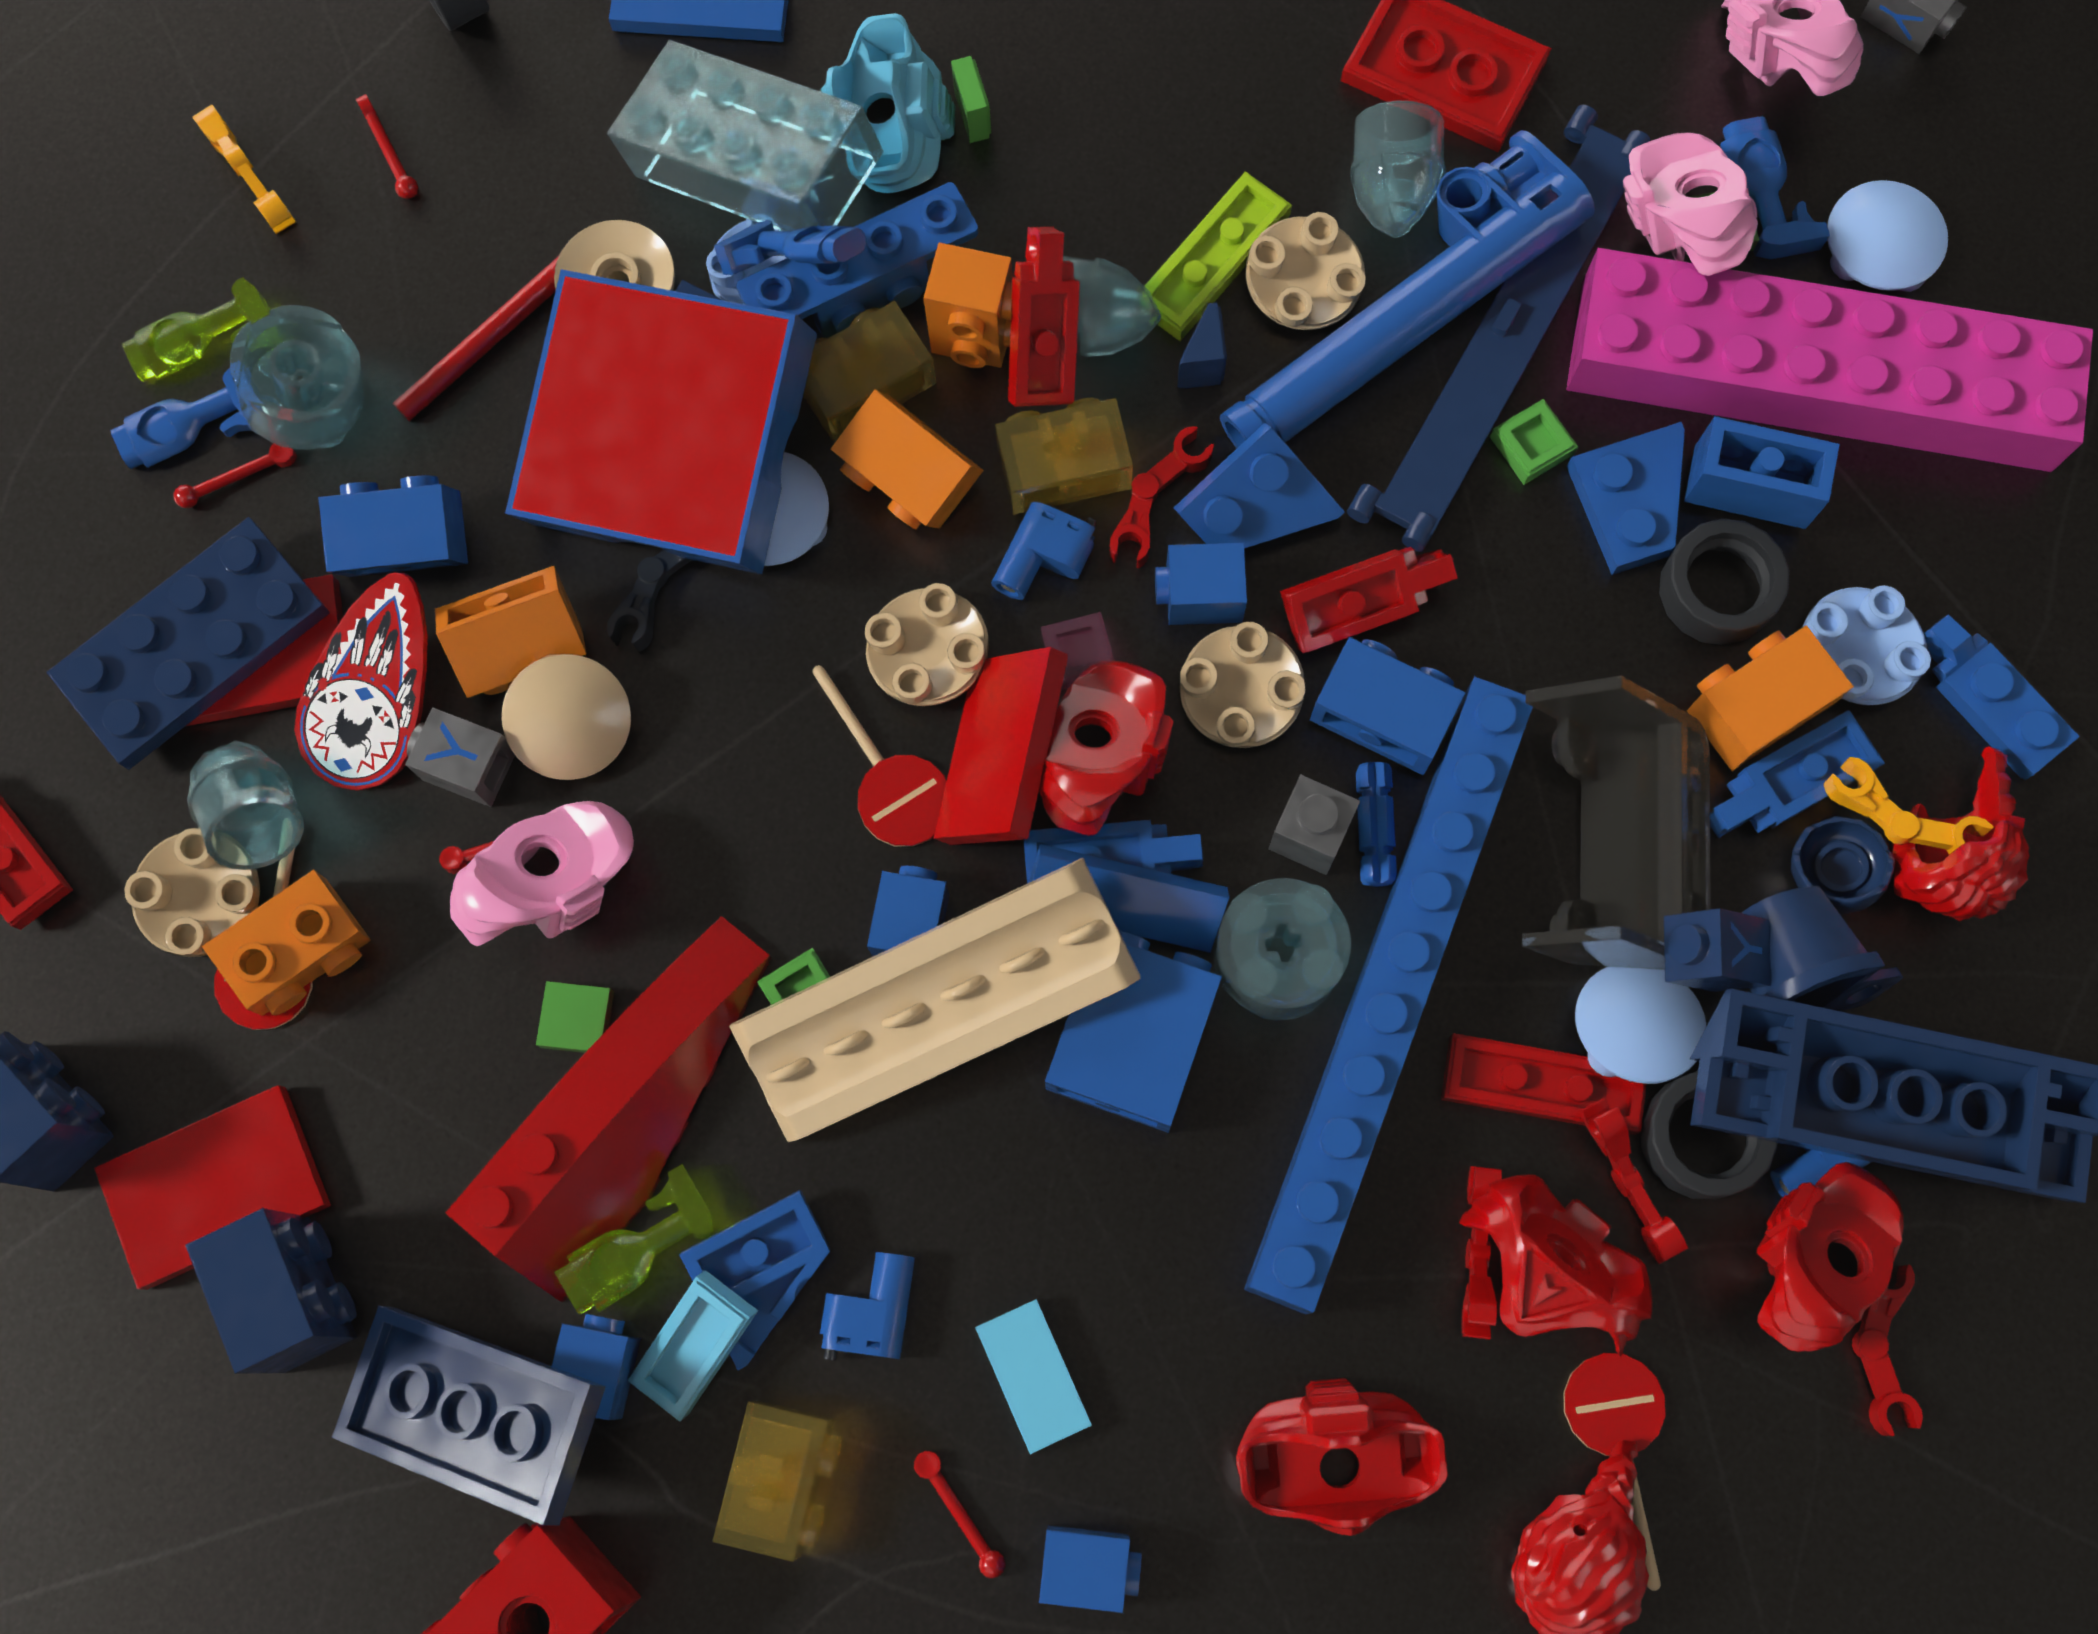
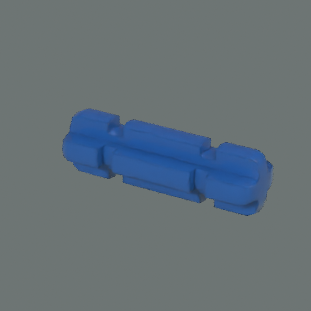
(1376, 824)

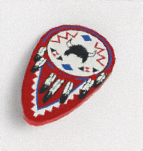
(367, 688)

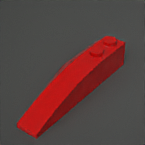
(612, 1120)

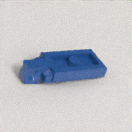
(1996, 698)
(1794, 776)
(1124, 842)

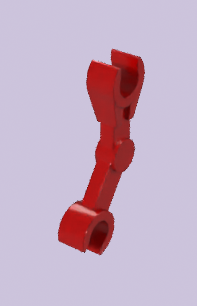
(1145, 491)
(1612, 1137)
(1480, 1300)
(1872, 1347)

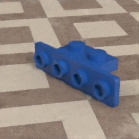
(884, 272)

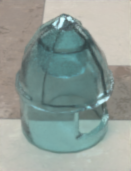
(1397, 163)
(1112, 307)
(244, 807)

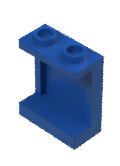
(1139, 1043)

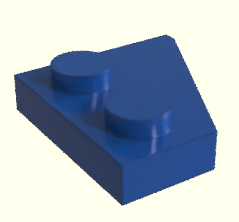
(1257, 495)
(1632, 495)
(764, 1263)

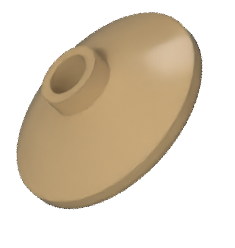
(620, 253)

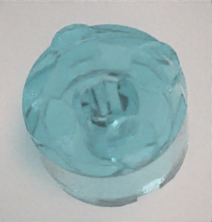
(266, 372)
(1304, 919)

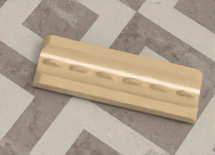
(936, 1001)

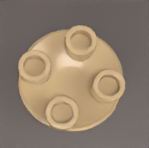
(1305, 272)
(926, 646)
(1242, 686)
(566, 716)
(186, 896)

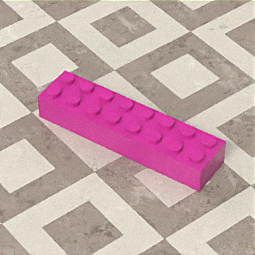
(1831, 360)

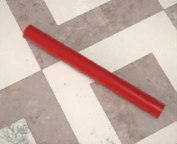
(477, 343)

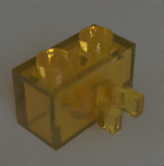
(871, 354)
(1064, 454)
(776, 1481)

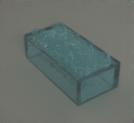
(745, 140)

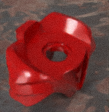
(1085, 781)
(1559, 1264)
(1810, 1300)
(1284, 1443)

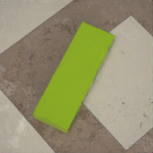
(1214, 254)

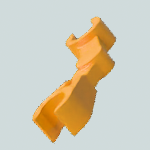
(226, 144)
(1898, 825)

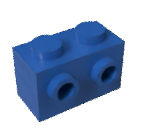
(1761, 472)
(393, 528)
(1387, 704)

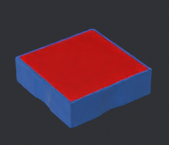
(661, 420)

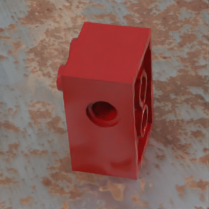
(545, 1569)

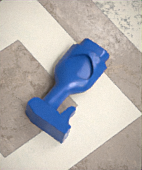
(1760, 156)
(802, 245)
(174, 425)

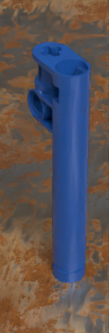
(1512, 217)

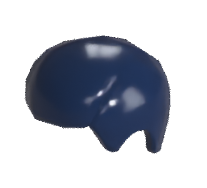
(1845, 861)

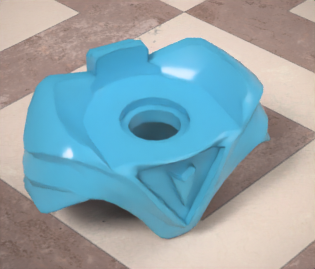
(891, 65)

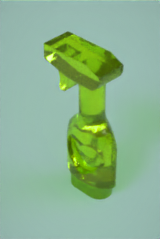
(185, 336)
(623, 1258)

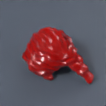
(1982, 872)
(1584, 1556)

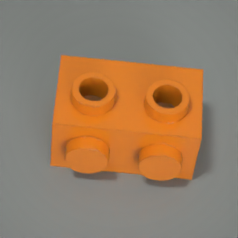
(969, 305)
(906, 461)
(507, 629)
(1769, 696)
(287, 945)

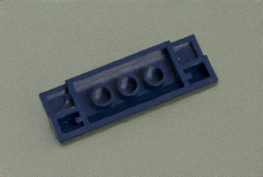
(1897, 1095)

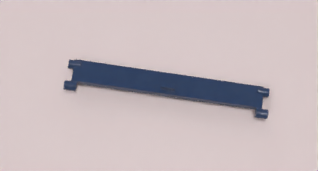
(1499, 350)

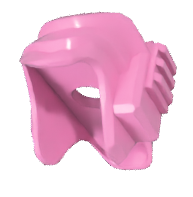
(1819, 46)
(1712, 228)
(501, 894)

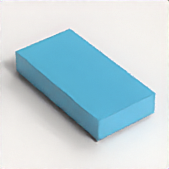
(692, 1345)
(1033, 1376)

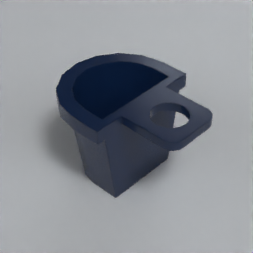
(1817, 954)

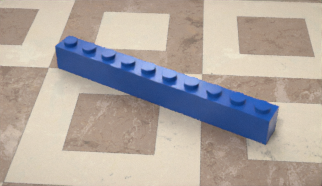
(1389, 999)

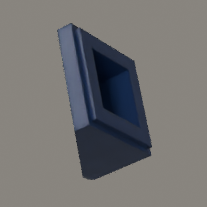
(1205, 354)

